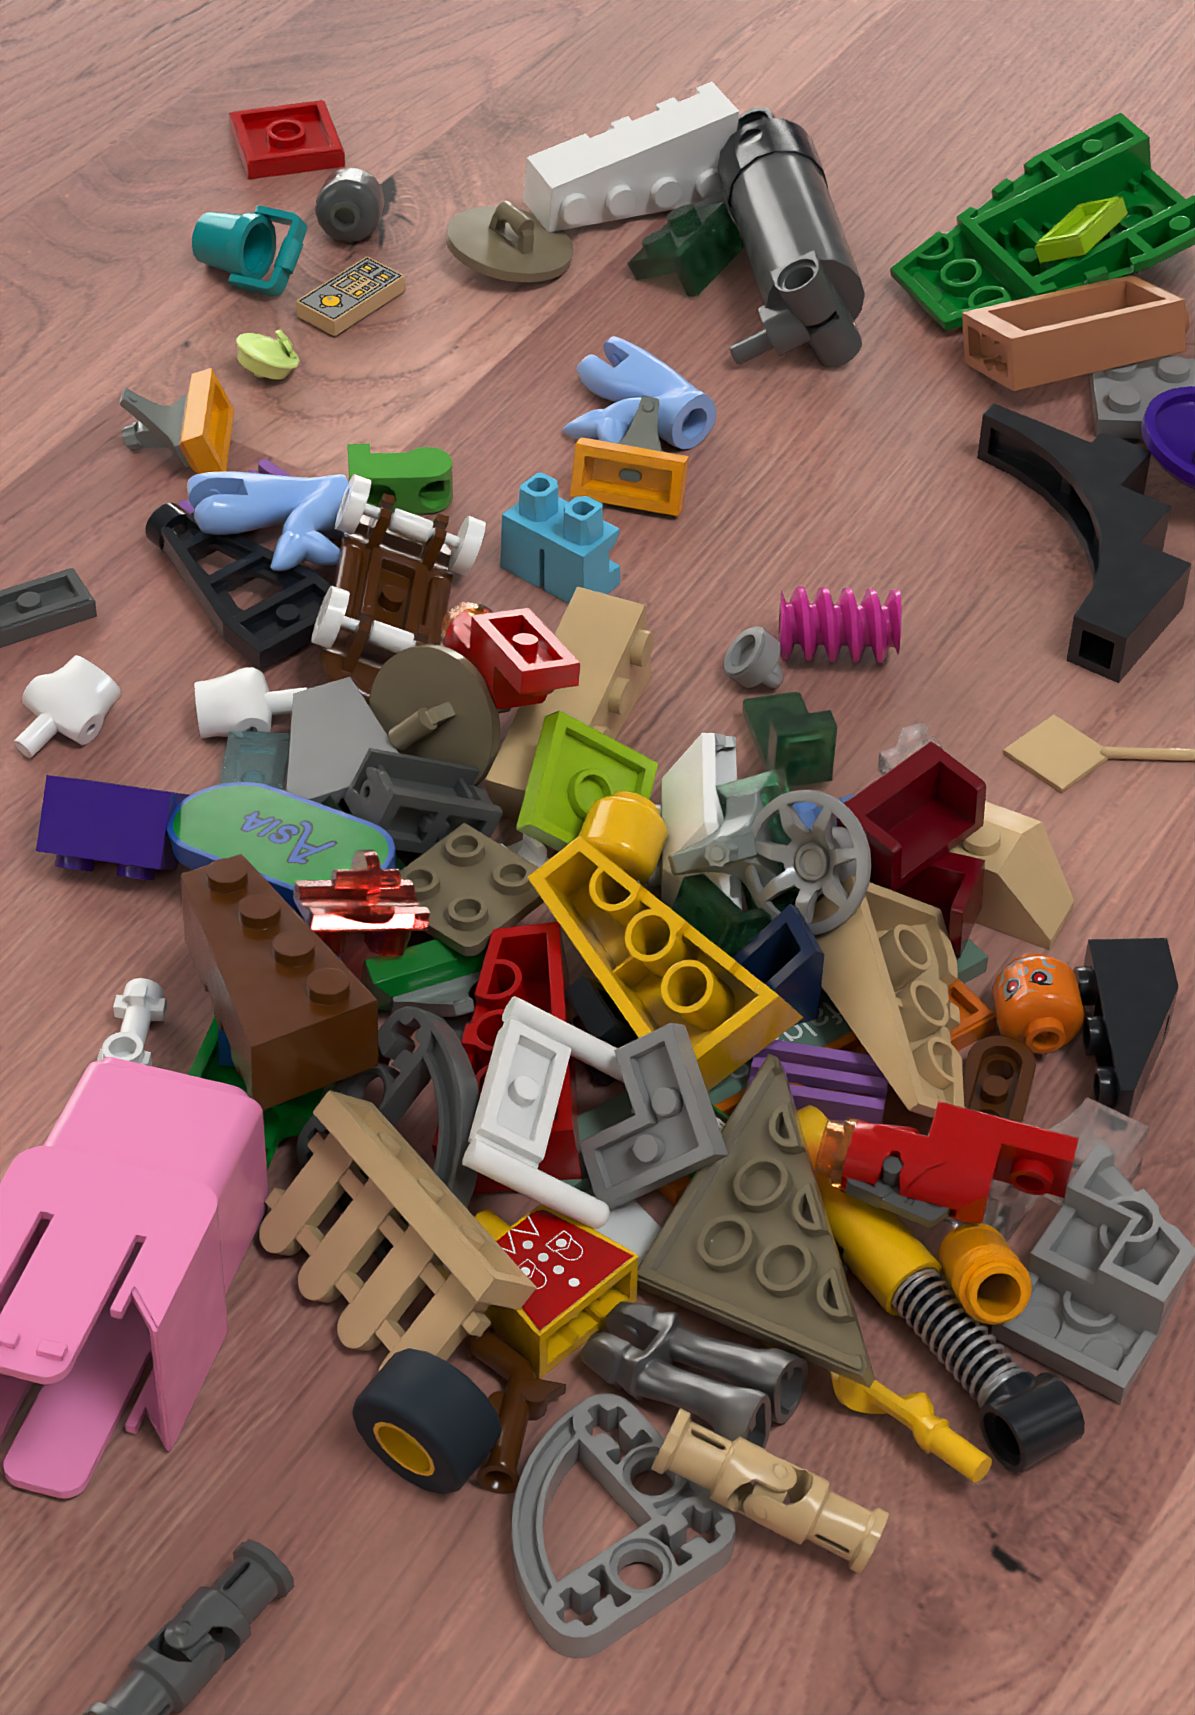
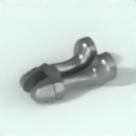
(642, 1361)

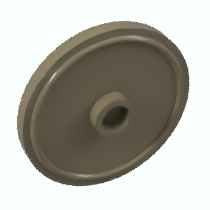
(508, 244)
(437, 708)

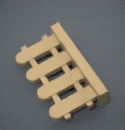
(437, 1234)

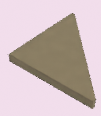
(757, 1240)

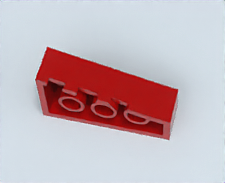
(533, 967)

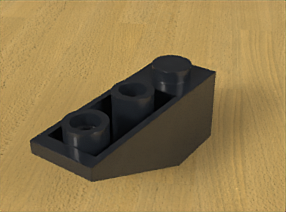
(1129, 1009)

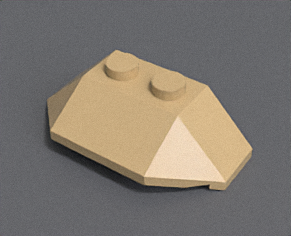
(1022, 877)

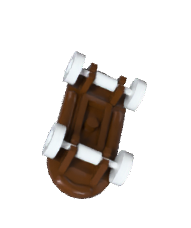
(388, 584)

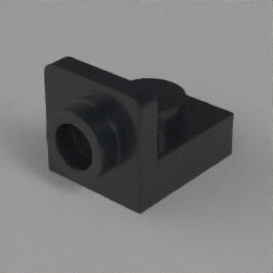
(599, 1018)

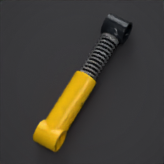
(1019, 1412)

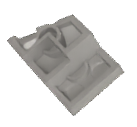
(1101, 1281)

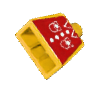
(576, 1279)

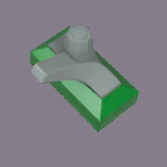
(426, 978)

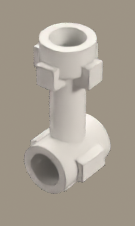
(138, 1006)

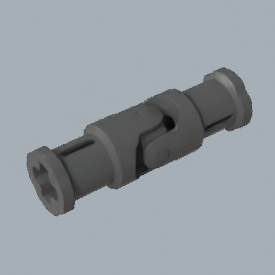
(200, 1637)

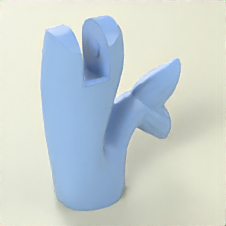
(683, 412)
(251, 501)

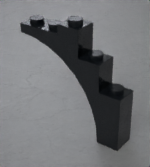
(1122, 532)

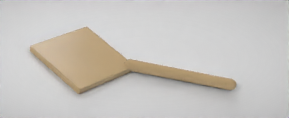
(1065, 755)

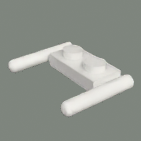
(521, 1103)

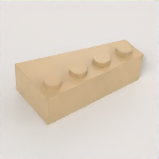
(615, 666)

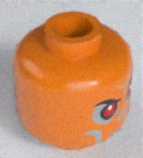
(1037, 1001)

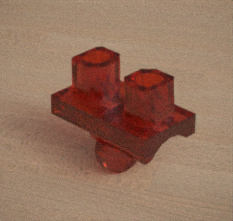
(362, 901)

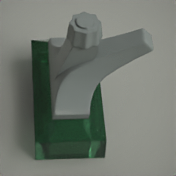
(733, 844)

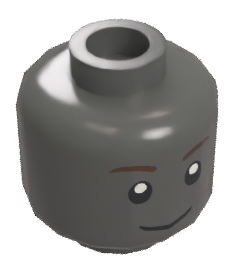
(350, 205)

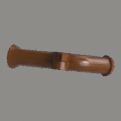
(521, 1401)

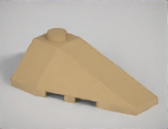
(891, 985)

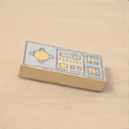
(350, 296)

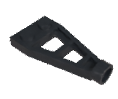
(267, 628)

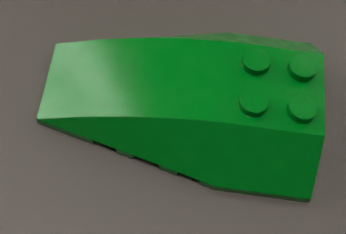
(992, 248)

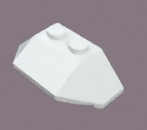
(694, 810)

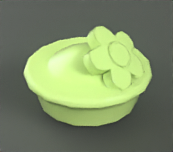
(266, 355)

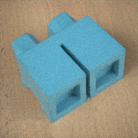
(558, 541)

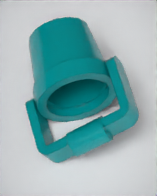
(248, 245)

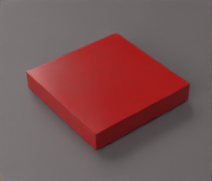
(286, 139)

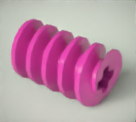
(840, 624)

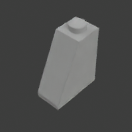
(330, 739)

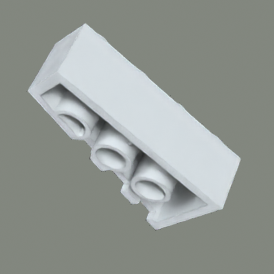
(634, 165)

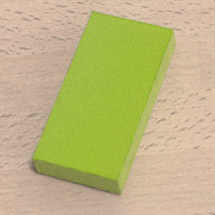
(1081, 229)

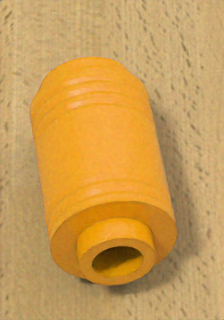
(984, 1273)

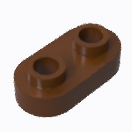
(999, 1077)

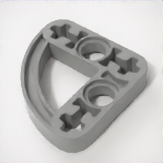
(660, 1534)

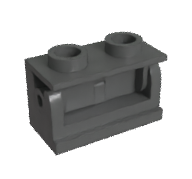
(419, 798)

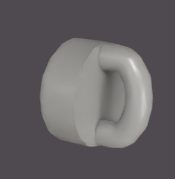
(754, 659)

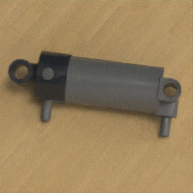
(791, 240)

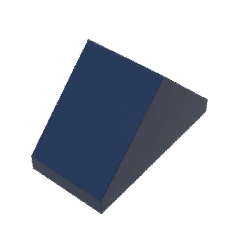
(787, 961)

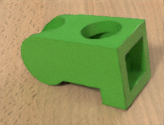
(416, 478)

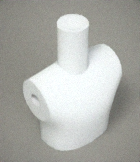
(68, 702)
(239, 703)

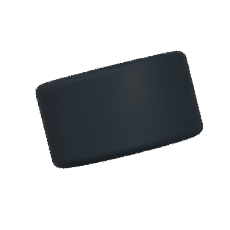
(427, 1421)

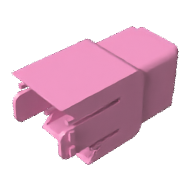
(119, 1256)

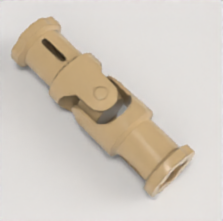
(729, 1468)

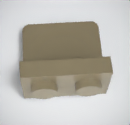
(470, 889)

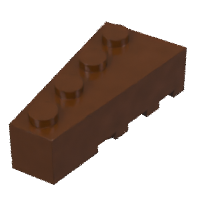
(275, 985)

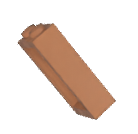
(1074, 332)

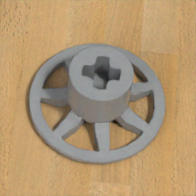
(814, 859)

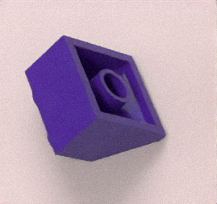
(107, 824)

